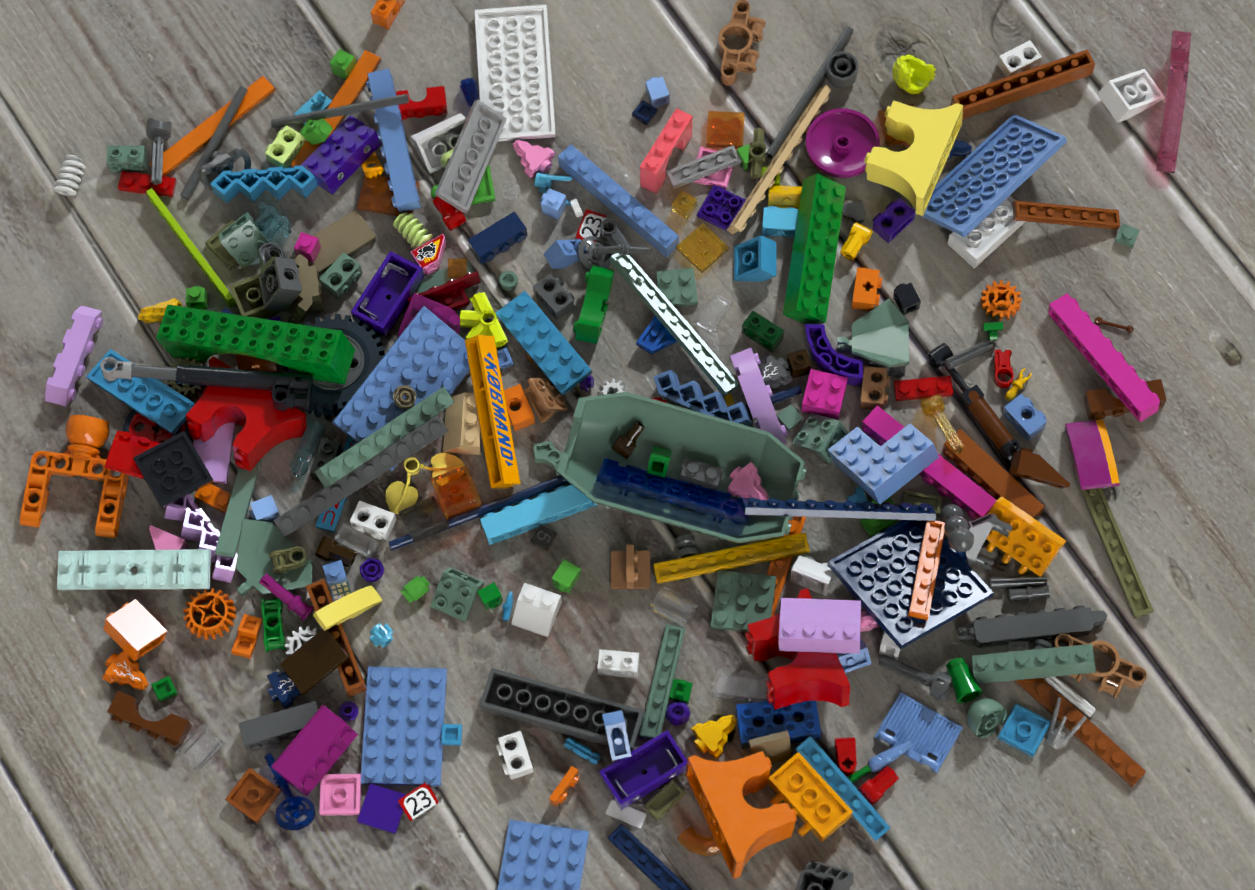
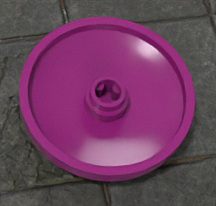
(840, 142)

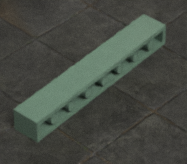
(384, 437)

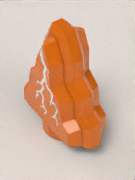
(124, 671)

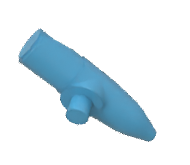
(507, 607)

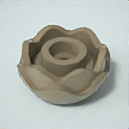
(405, 391)

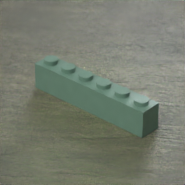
(1034, 664)

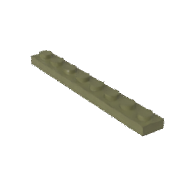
(1117, 551)

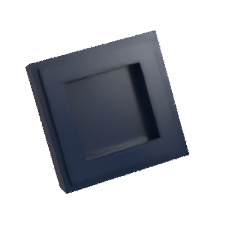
(644, 112)

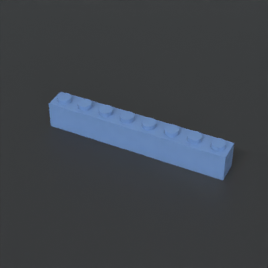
(394, 143)
(618, 200)

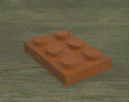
(376, 196)

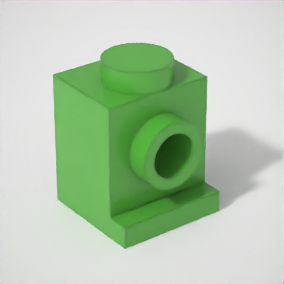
(316, 131)
(197, 295)

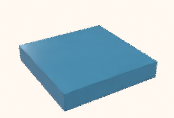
(1024, 730)

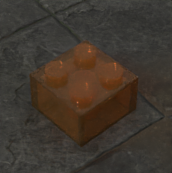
(456, 492)

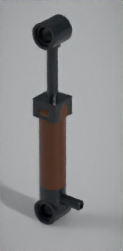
(974, 401)

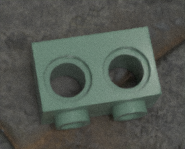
(127, 158)
(337, 273)

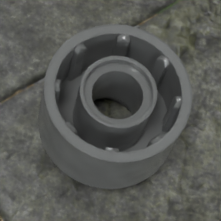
(842, 61)

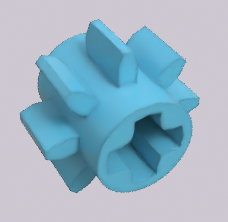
(381, 635)

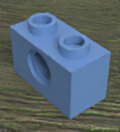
(1026, 427)

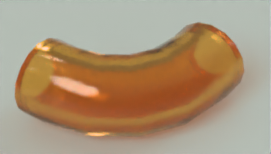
(698, 843)

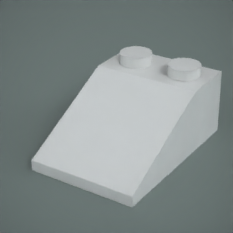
(1130, 95)

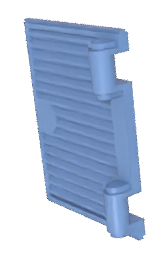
(922, 727)

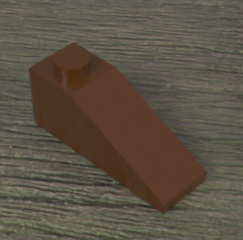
(1035, 468)

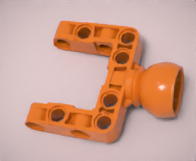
(81, 459)

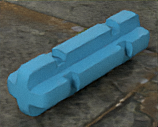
(582, 750)

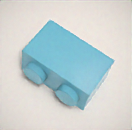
(779, 221)

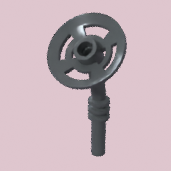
(599, 251)

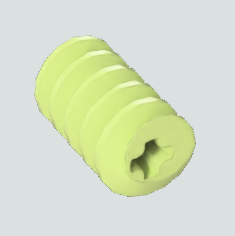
(412, 230)

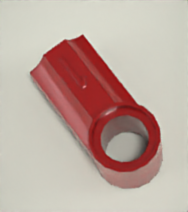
(451, 216)
(874, 789)

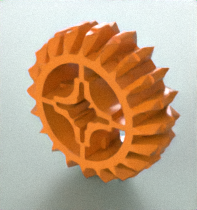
(196, 606)

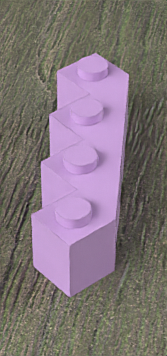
(70, 364)
(199, 529)

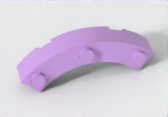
(757, 393)

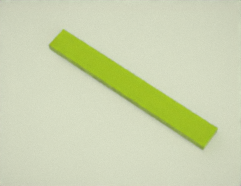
(191, 248)

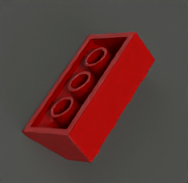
(124, 449)

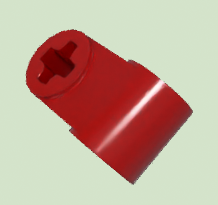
(846, 753)

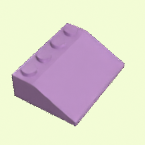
(820, 625)

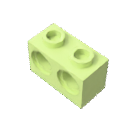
(289, 149)

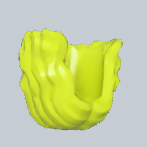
(912, 74)

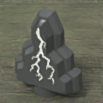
(775, 371)

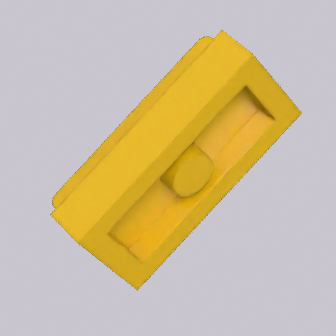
(784, 196)

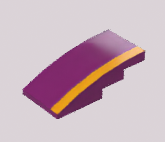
(1092, 454)

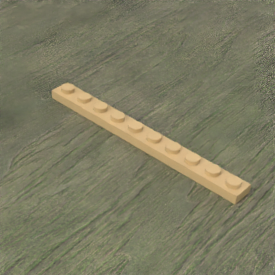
(776, 165)

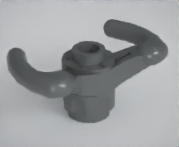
(223, 162)

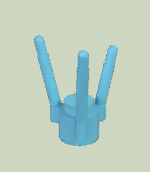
(544, 181)

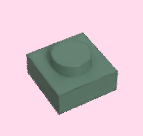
(1127, 235)

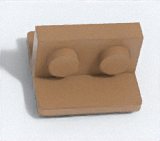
(544, 398)
(630, 569)

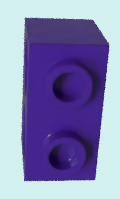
(896, 222)

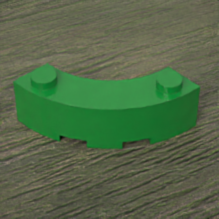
(594, 309)

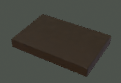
(314, 661)

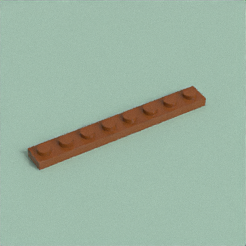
(1088, 733)

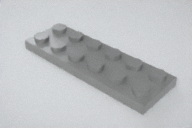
(470, 156)

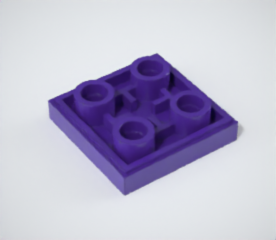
(720, 207)
(381, 809)

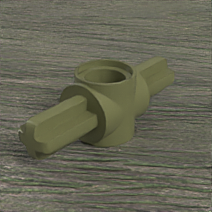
(757, 160)

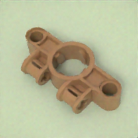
(738, 60)
(1118, 673)

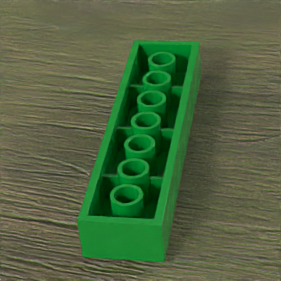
(814, 250)

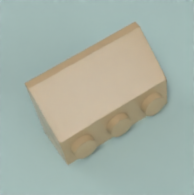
(463, 426)

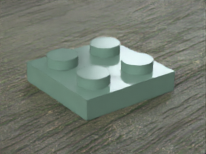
(678, 286)

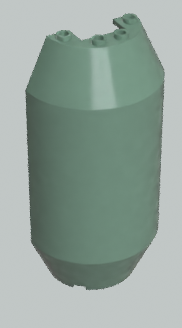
(688, 435)

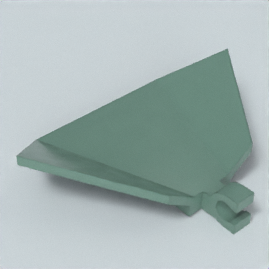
(880, 336)
(253, 558)

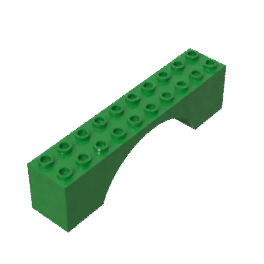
(296, 346)

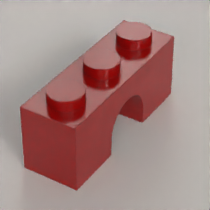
(433, 104)

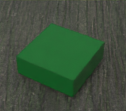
(164, 689)

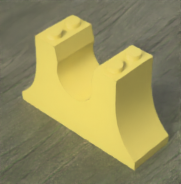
(919, 167)

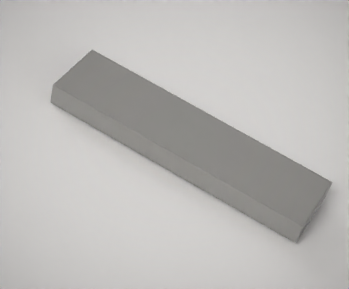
(703, 167)

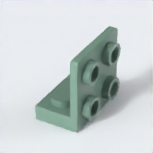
(243, 240)
(819, 435)
(456, 593)

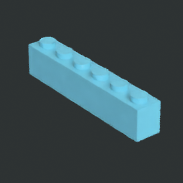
(532, 513)

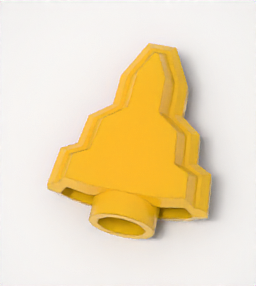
(156, 312)
(713, 735)

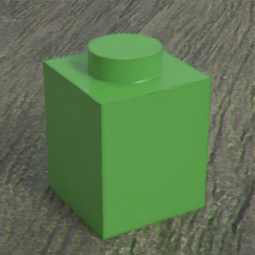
(342, 64)
(566, 576)

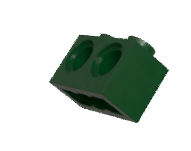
(762, 331)

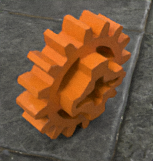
(1003, 307)

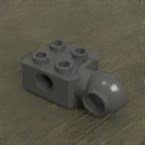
(278, 278)

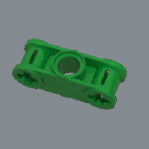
(273, 636)

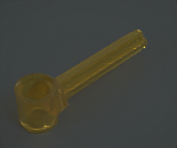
(935, 407)

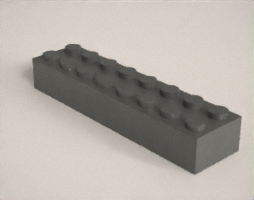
(555, 708)

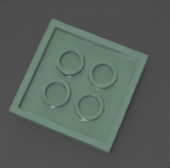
(742, 600)

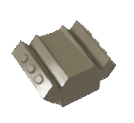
(310, 298)

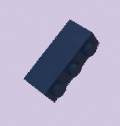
(497, 238)

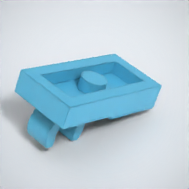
(316, 103)

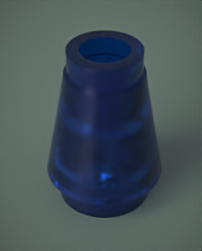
(469, 90)

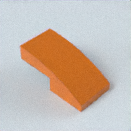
(247, 636)

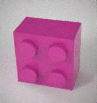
(824, 394)

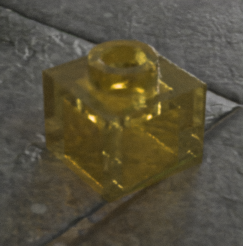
(684, 209)

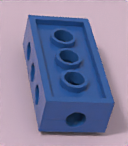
(764, 712)

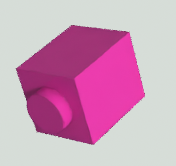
(307, 246)

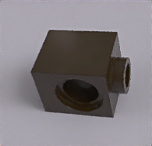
(799, 363)

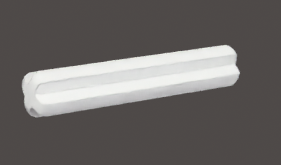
(1070, 695)

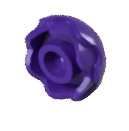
(369, 564)
(677, 719)

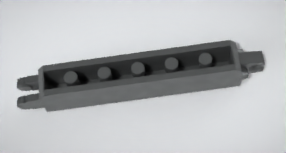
(1028, 627)

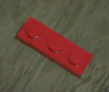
(142, 182)
(922, 388)

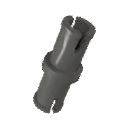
(1029, 593)

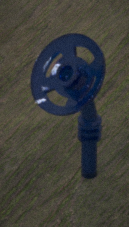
(293, 804)

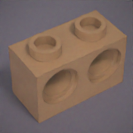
(874, 388)

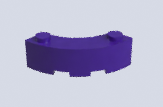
(828, 359)

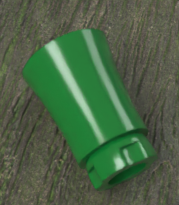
(962, 680)

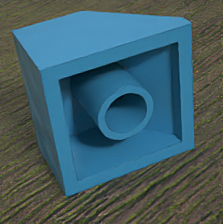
(755, 260)

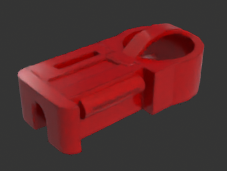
(1003, 366)

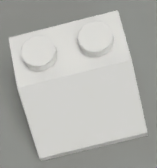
(812, 575)
(536, 610)

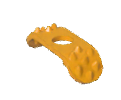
(377, 169)

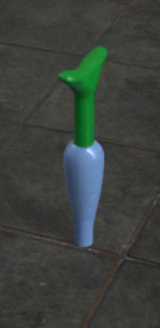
(880, 761)

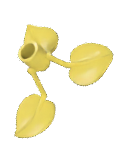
(401, 495)

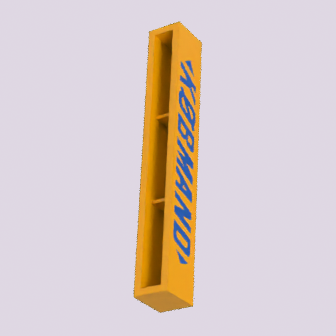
(492, 412)

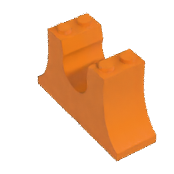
(733, 822)

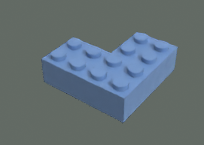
(885, 467)

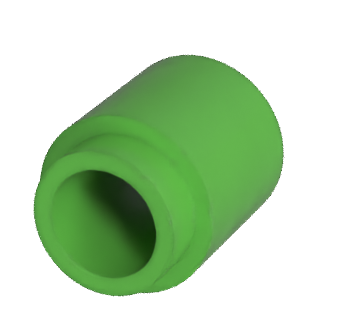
(415, 588)

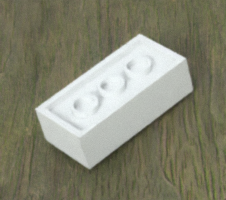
(986, 235)

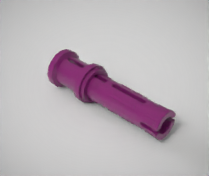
(293, 602)

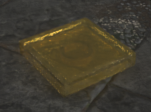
(702, 248)

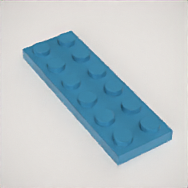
(544, 343)
(145, 396)

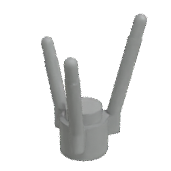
(1056, 736)

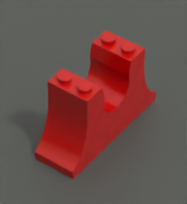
(249, 408)
(809, 676)

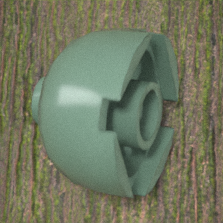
(985, 716)

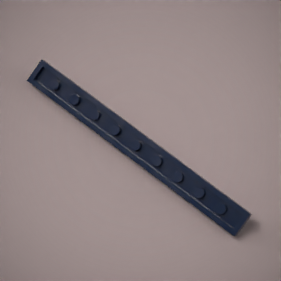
(834, 509)

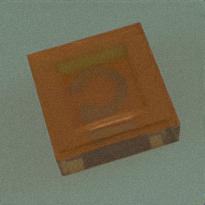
(457, 267)

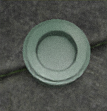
(508, 280)

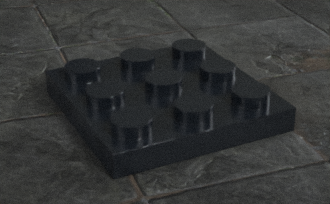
(173, 469)

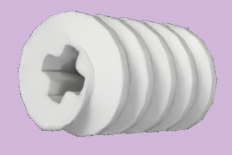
(69, 175)

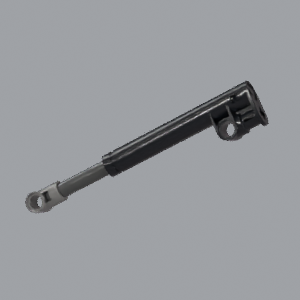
(293, 387)

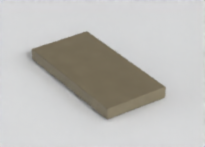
(345, 235)

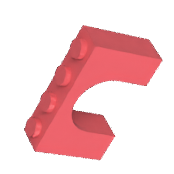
(675, 134)

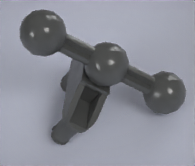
(970, 536)

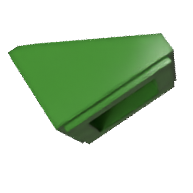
(743, 153)

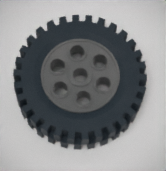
(331, 397)

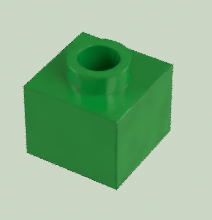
(490, 596)

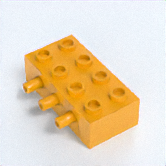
(1028, 541)
(810, 798)

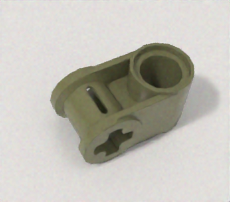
(286, 559)

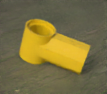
(858, 236)

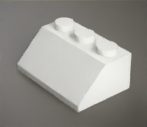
(438, 140)

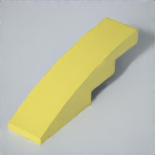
(347, 607)

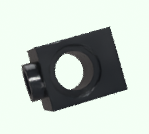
(906, 298)

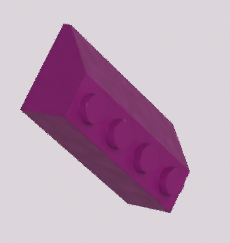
(314, 750)

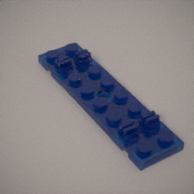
(672, 491)

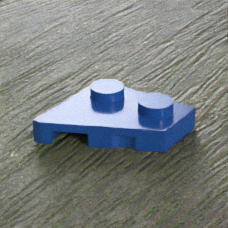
(655, 337)

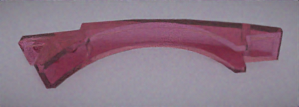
(1177, 67)

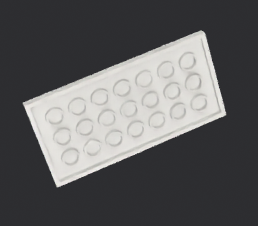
(516, 69)

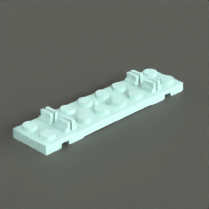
(113, 569)

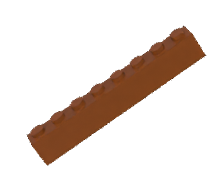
(1025, 84)

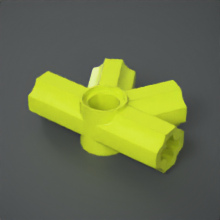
(477, 318)

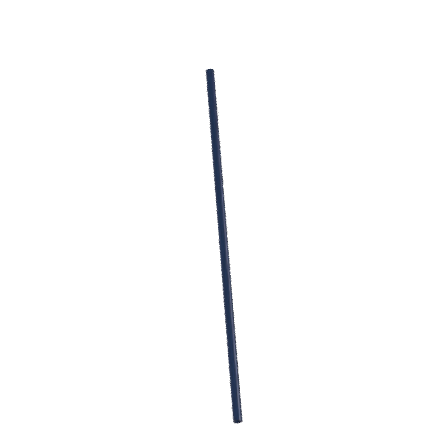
(542, 487)

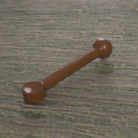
(1098, 321)

